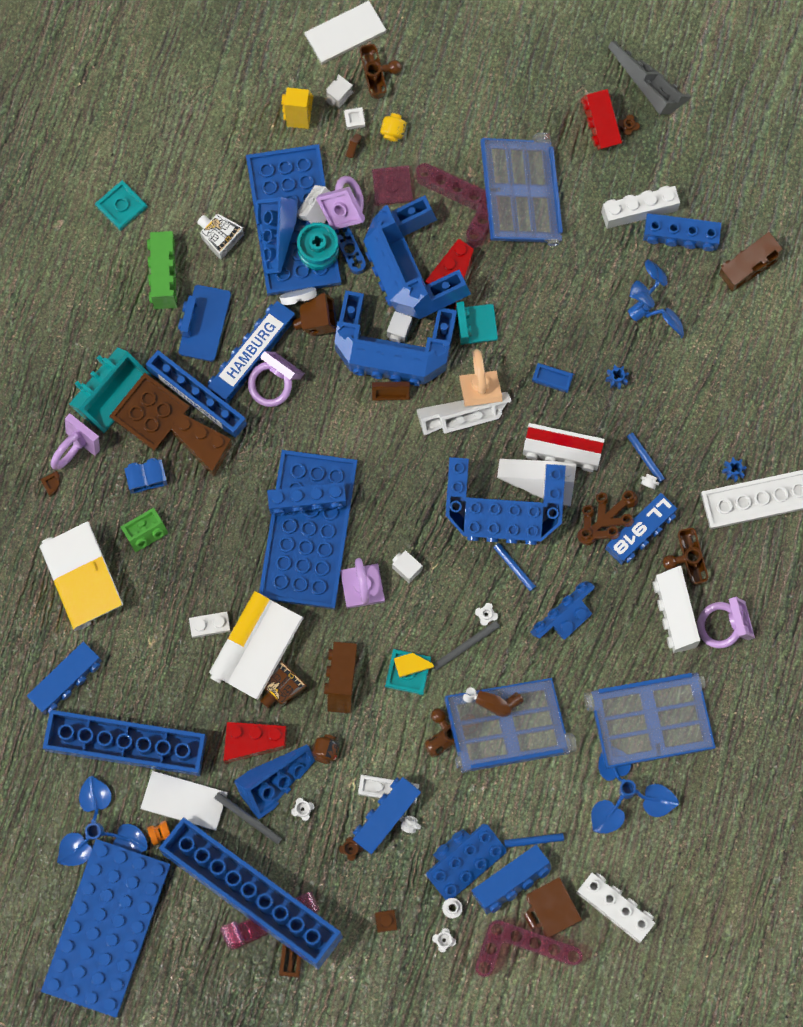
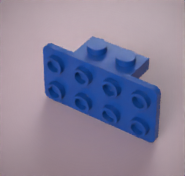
(203, 322)
(464, 860)

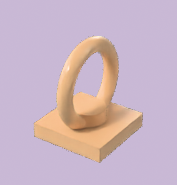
(482, 386)

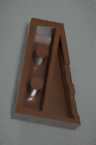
(751, 262)
(203, 442)
(341, 677)

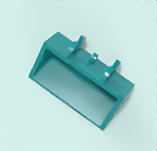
(107, 388)

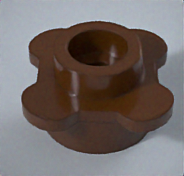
(627, 130)
(345, 849)

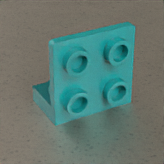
(476, 323)

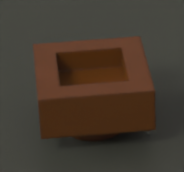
(386, 921)

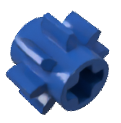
(617, 371)
(734, 475)

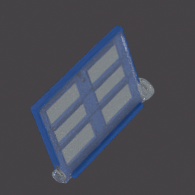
(522, 189)
(651, 719)
(527, 734)

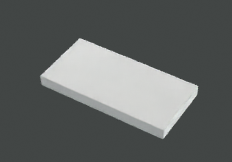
(345, 32)
(181, 799)

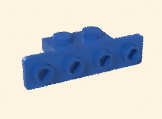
(567, 615)

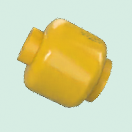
(393, 127)

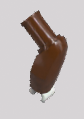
(493, 702)

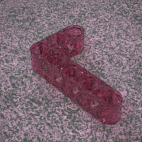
(461, 197)
(240, 934)
(523, 944)

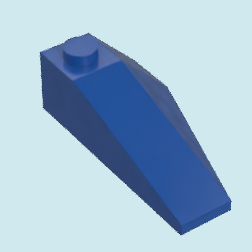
(276, 223)
(268, 782)

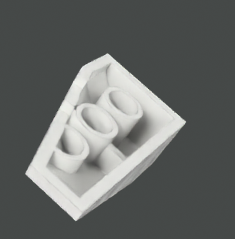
(531, 475)

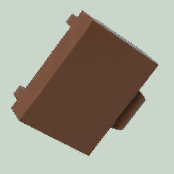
(552, 908)

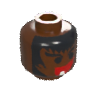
(326, 749)

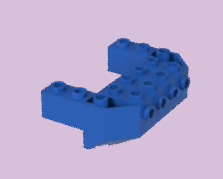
(398, 268)
(390, 358)
(504, 518)

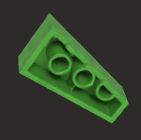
(163, 270)

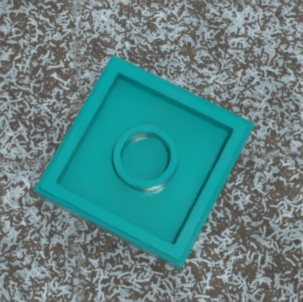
(121, 205)
(412, 683)

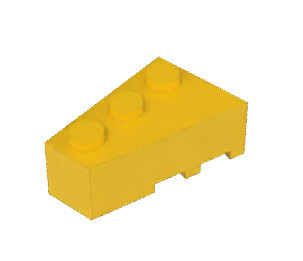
(297, 107)

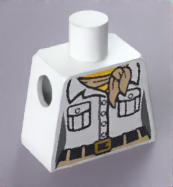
(220, 234)

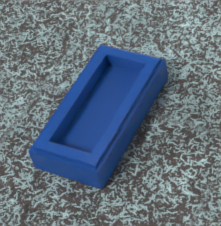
(552, 377)

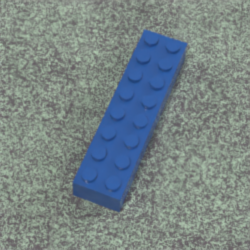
(125, 742)

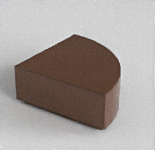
(353, 145)
(51, 483)

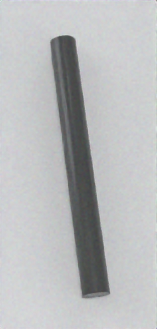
(466, 645)
(248, 818)

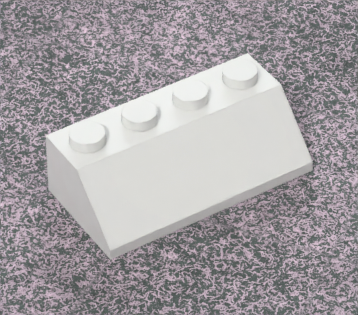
(677, 610)

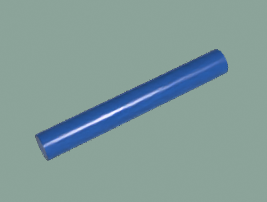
(646, 458)
(515, 568)
(533, 840)

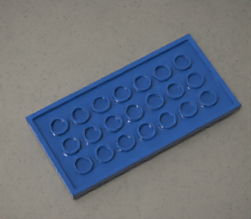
(290, 175)
(308, 547)
(106, 928)

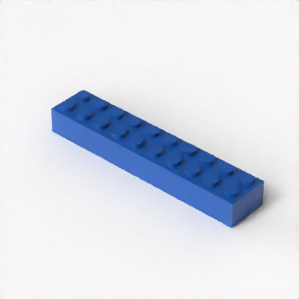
(251, 893)

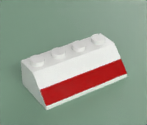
(563, 446)

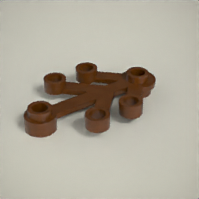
(606, 519)

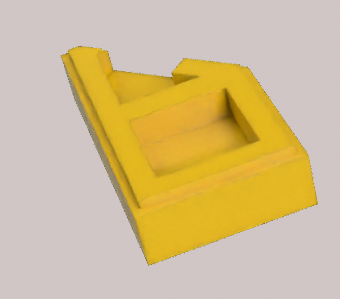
(411, 664)

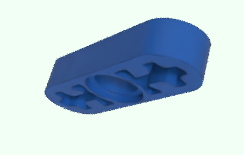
(342, 244)

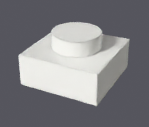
(354, 118)

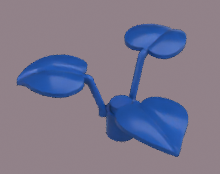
(646, 302)
(609, 818)
(76, 850)

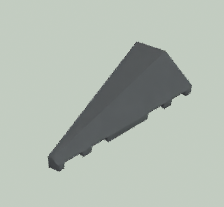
(657, 89)

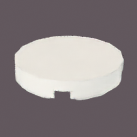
(299, 295)

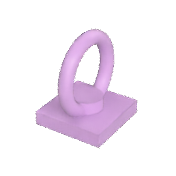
(341, 206)
(280, 368)
(80, 436)
(362, 585)
(738, 618)

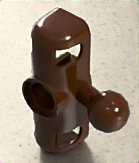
(376, 81)
(693, 568)
(439, 716)

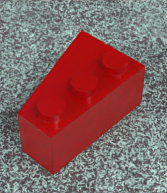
(601, 119)
(457, 258)
(251, 740)

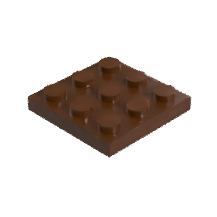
(149, 412)

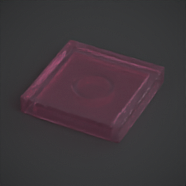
(392, 185)

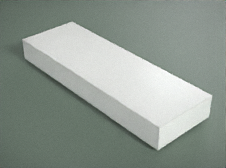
(376, 786)

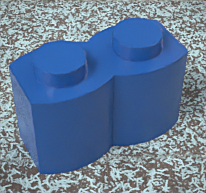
(145, 476)

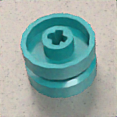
(317, 246)

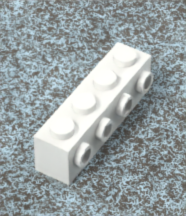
(635, 208)
(615, 907)

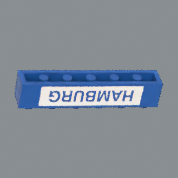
(246, 357)
(196, 394)

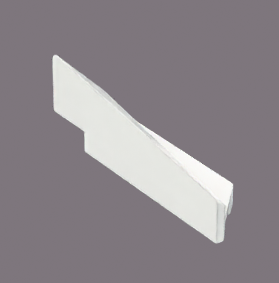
(456, 416)

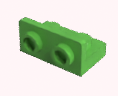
(144, 530)

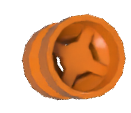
(155, 835)

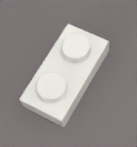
(209, 624)

